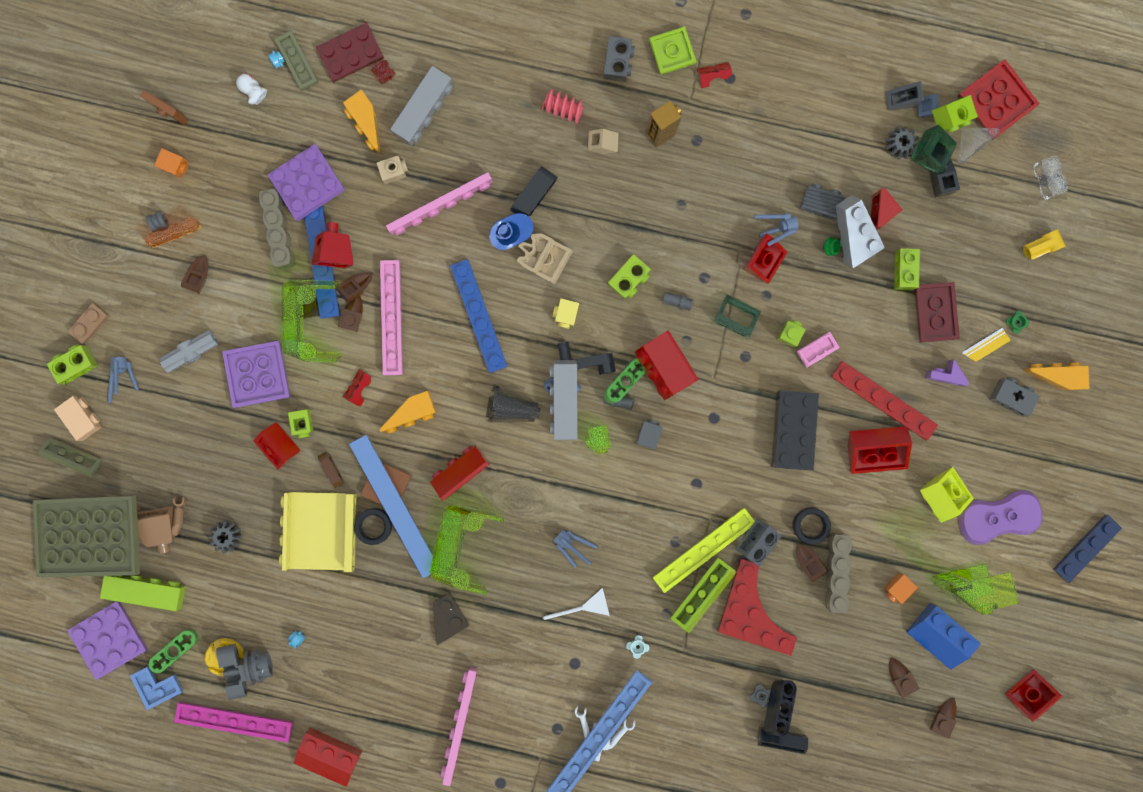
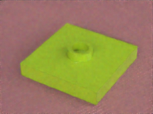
(672, 50)

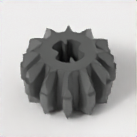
(896, 146)
(226, 529)

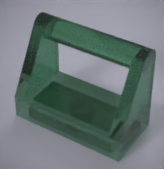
(926, 145)
(732, 325)

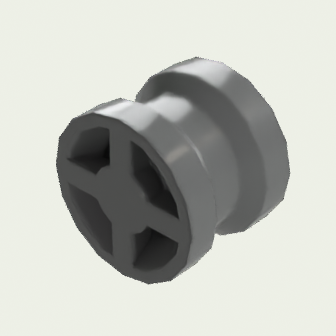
(157, 221)

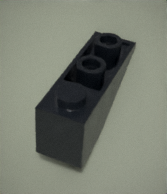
(947, 182)

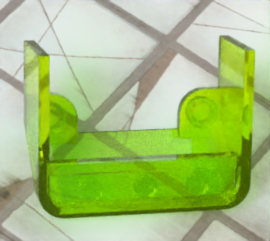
(294, 295)
(449, 545)
(977, 589)

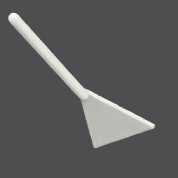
(595, 604)

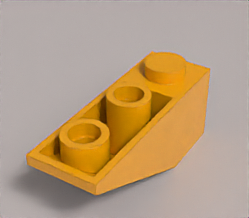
(364, 114)
(1065, 378)
(413, 408)

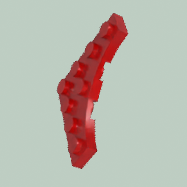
(745, 616)

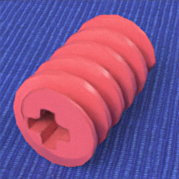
(564, 106)

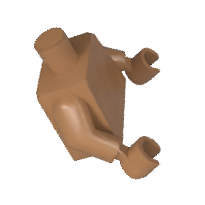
(160, 525)

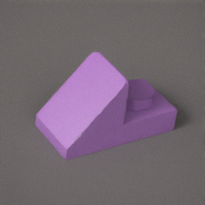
(952, 376)

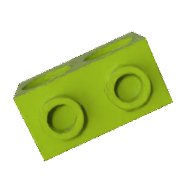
(906, 269)
(625, 274)
(73, 368)

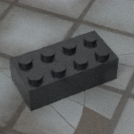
(795, 430)

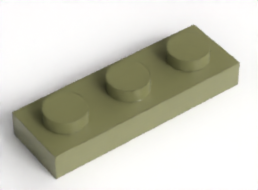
(296, 60)
(70, 457)

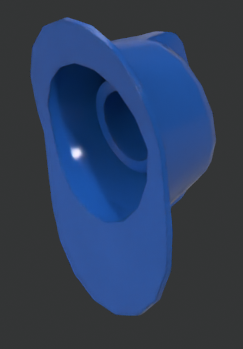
(511, 231)

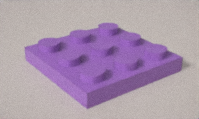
(306, 182)
(256, 374)
(107, 640)

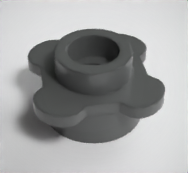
(755, 697)

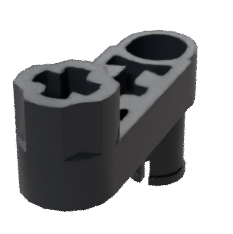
(604, 362)

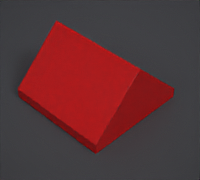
(883, 208)
(765, 259)
(1033, 695)

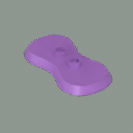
(1014, 514)

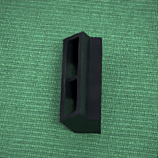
(791, 742)

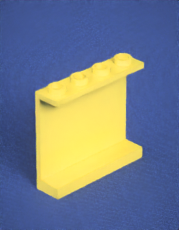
(318, 531)

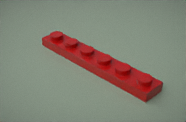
(884, 401)

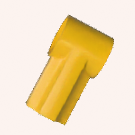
(1047, 244)

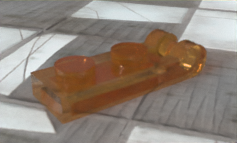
(173, 232)

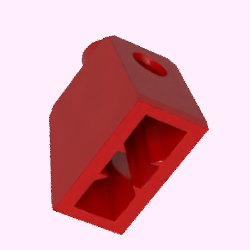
(332, 248)

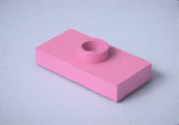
(817, 349)

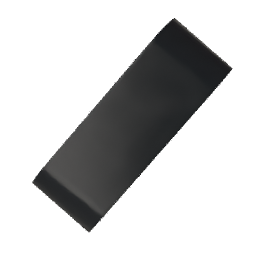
(534, 192)
(781, 694)

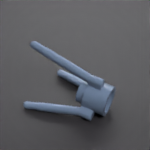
(788, 224)
(119, 366)
(564, 540)

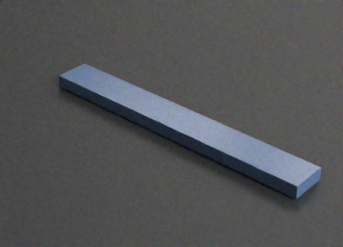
(393, 504)
(601, 733)

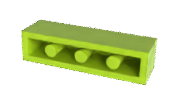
(143, 592)
(703, 595)

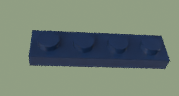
(1087, 548)

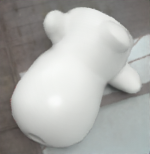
(251, 87)

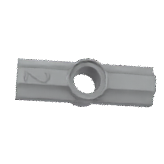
(188, 351)

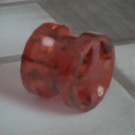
(383, 71)

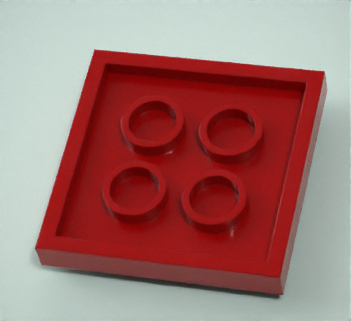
(1000, 98)

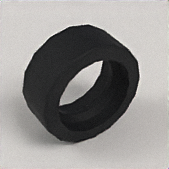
(811, 511)
(359, 531)

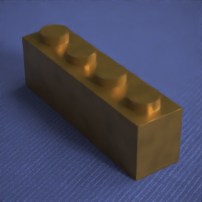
(663, 123)

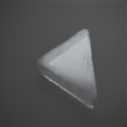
(973, 140)

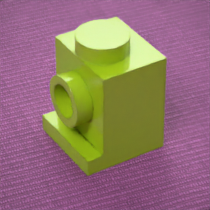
(295, 419)

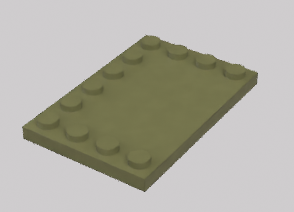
(86, 536)

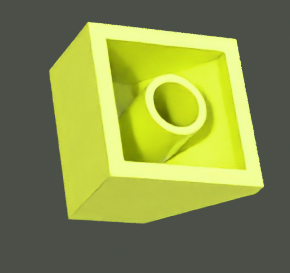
(947, 495)

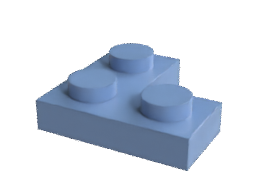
(151, 691)

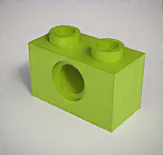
(955, 113)

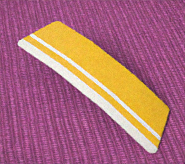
(987, 345)

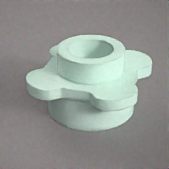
(632, 646)

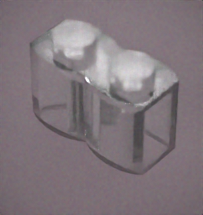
(1049, 175)

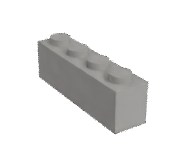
(422, 106)
(565, 400)

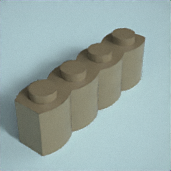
(276, 223)
(837, 577)

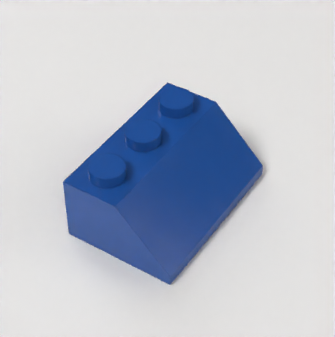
(943, 637)

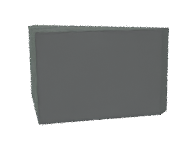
(905, 96)

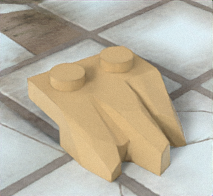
(544, 257)

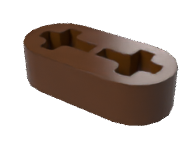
(330, 469)

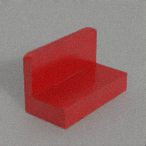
(276, 445)

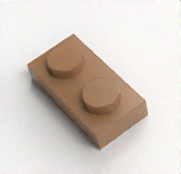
(88, 323)

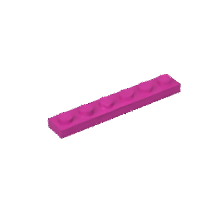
(233, 721)

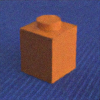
(171, 163)
(899, 588)

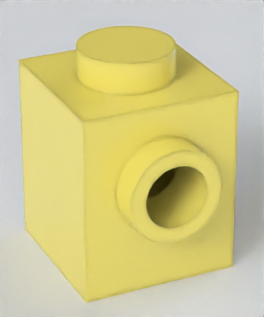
(566, 313)

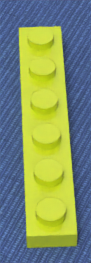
(704, 550)

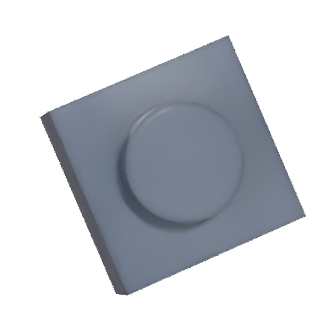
(930, 103)

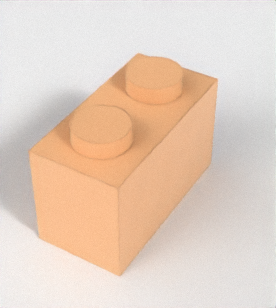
(78, 418)

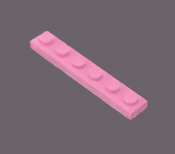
(432, 209)
(391, 317)
(456, 733)

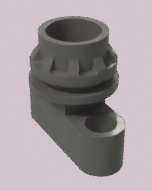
(252, 668)

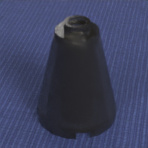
(510, 407)

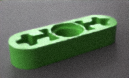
(617, 382)
(181, 637)

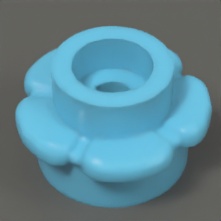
(276, 59)
(296, 639)

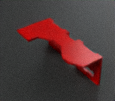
(708, 77)
(356, 396)

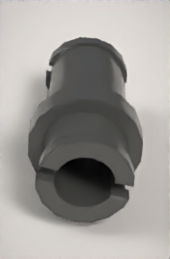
(678, 301)
(625, 402)

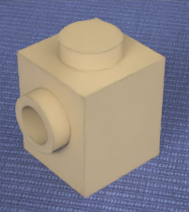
(603, 141)
(392, 169)

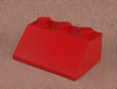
(666, 365)
(879, 450)
(459, 472)
(327, 756)

